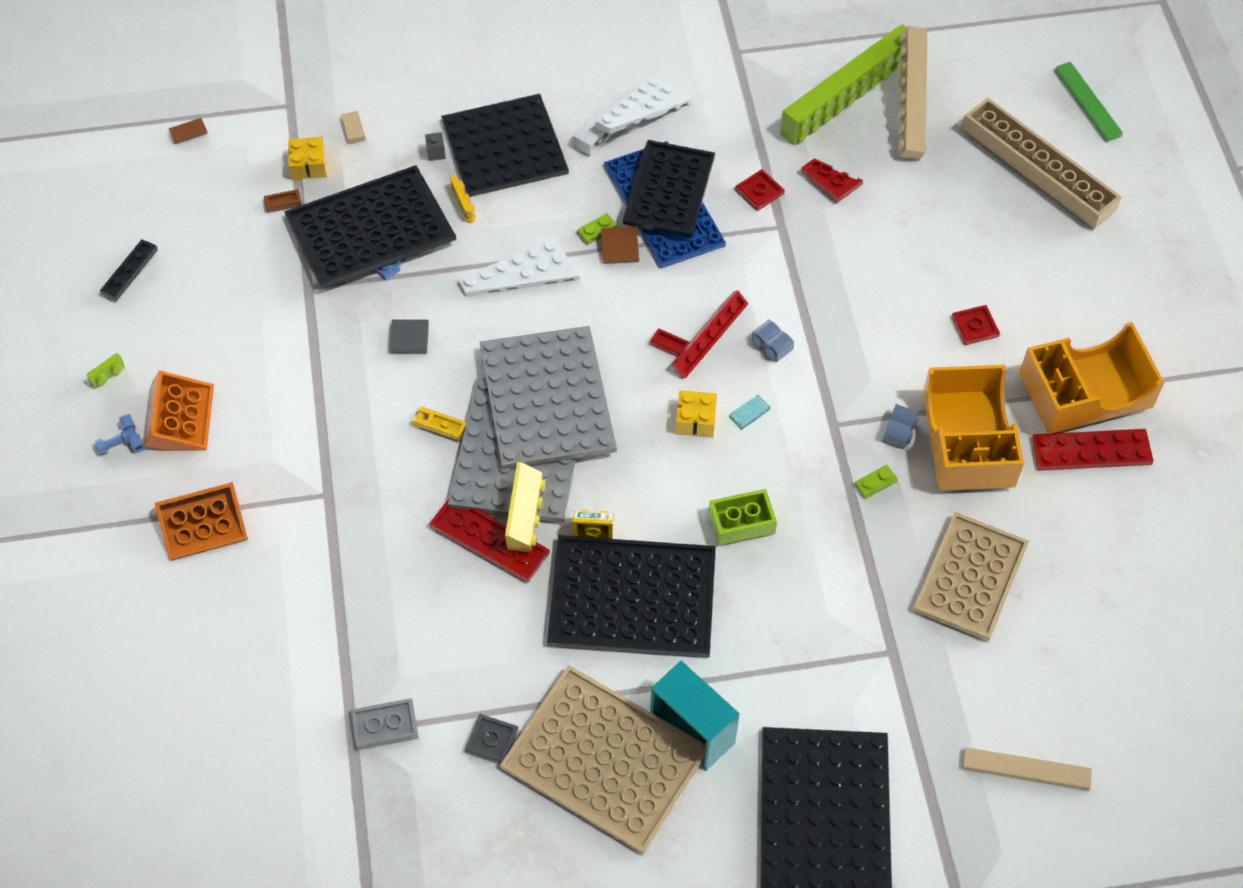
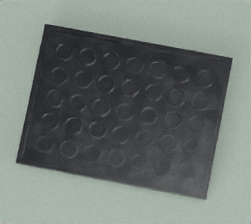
(369, 226)
(632, 596)
(825, 809)

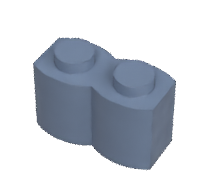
(772, 340)
(900, 425)

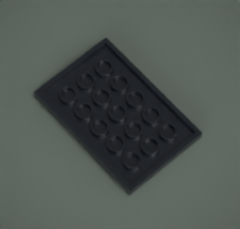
(669, 188)

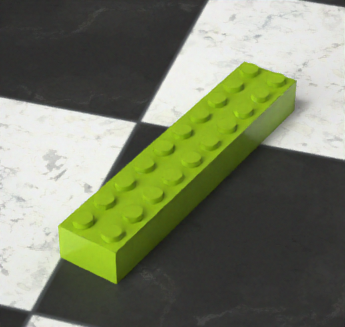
(842, 88)

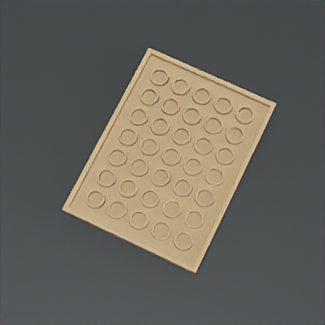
(605, 759)

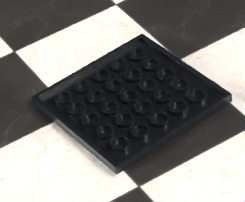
(504, 145)

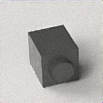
(435, 146)

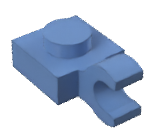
(391, 269)

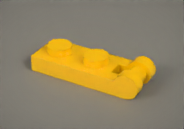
(463, 199)
(439, 423)

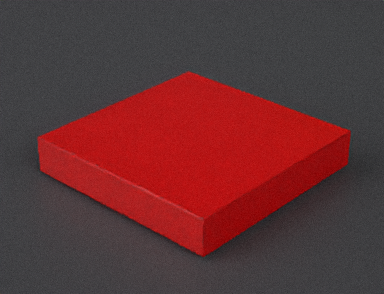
(759, 189)
(975, 324)

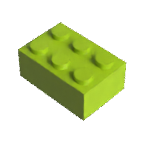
(742, 517)

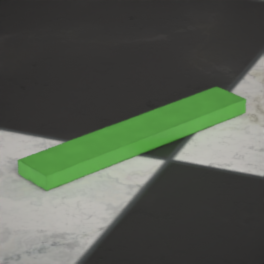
(1088, 101)

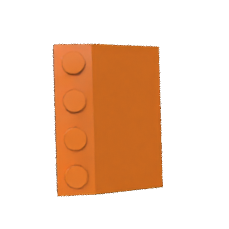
(178, 413)
(201, 520)

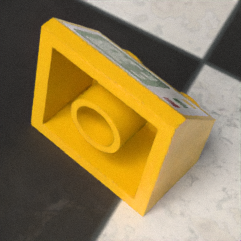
(593, 524)

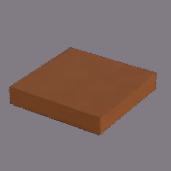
(619, 245)

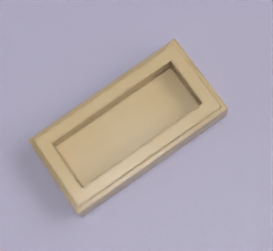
(353, 127)

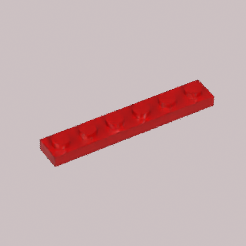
(709, 334)

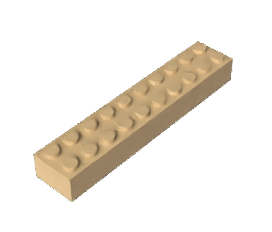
(1041, 163)

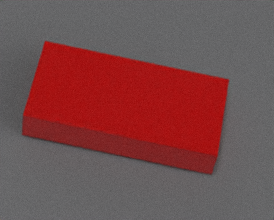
(668, 342)

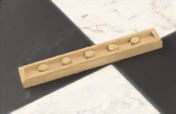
(1027, 768)

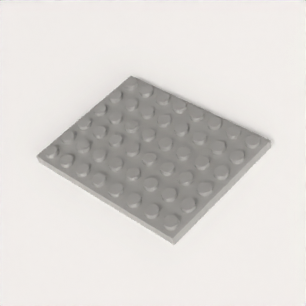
(547, 397)
(479, 474)

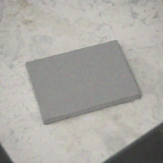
(384, 724)

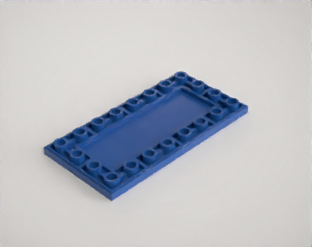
(665, 247)

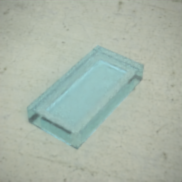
(749, 411)

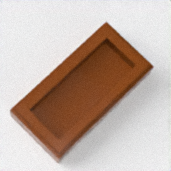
(188, 130)
(282, 201)

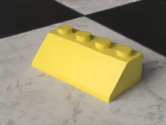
(524, 508)

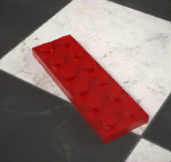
(1092, 449)
(487, 538)

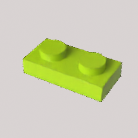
(592, 230)
(105, 370)
(876, 481)

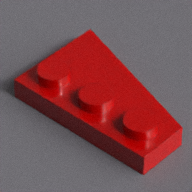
(833, 182)

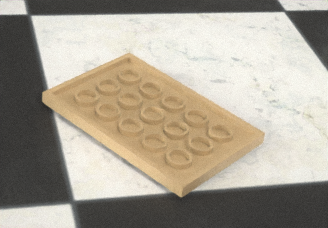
(971, 576)

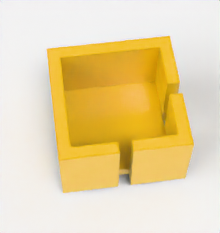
(307, 152)
(696, 408)

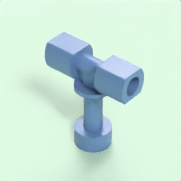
(127, 434)

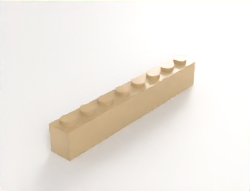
(913, 93)

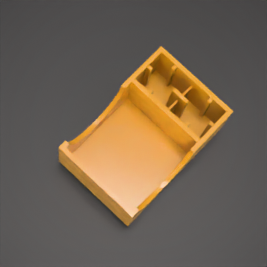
(1091, 383)
(970, 428)

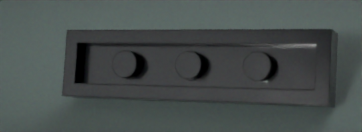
(128, 270)

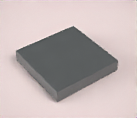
(409, 336)
(491, 739)

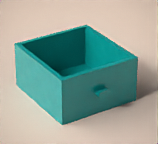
(697, 710)

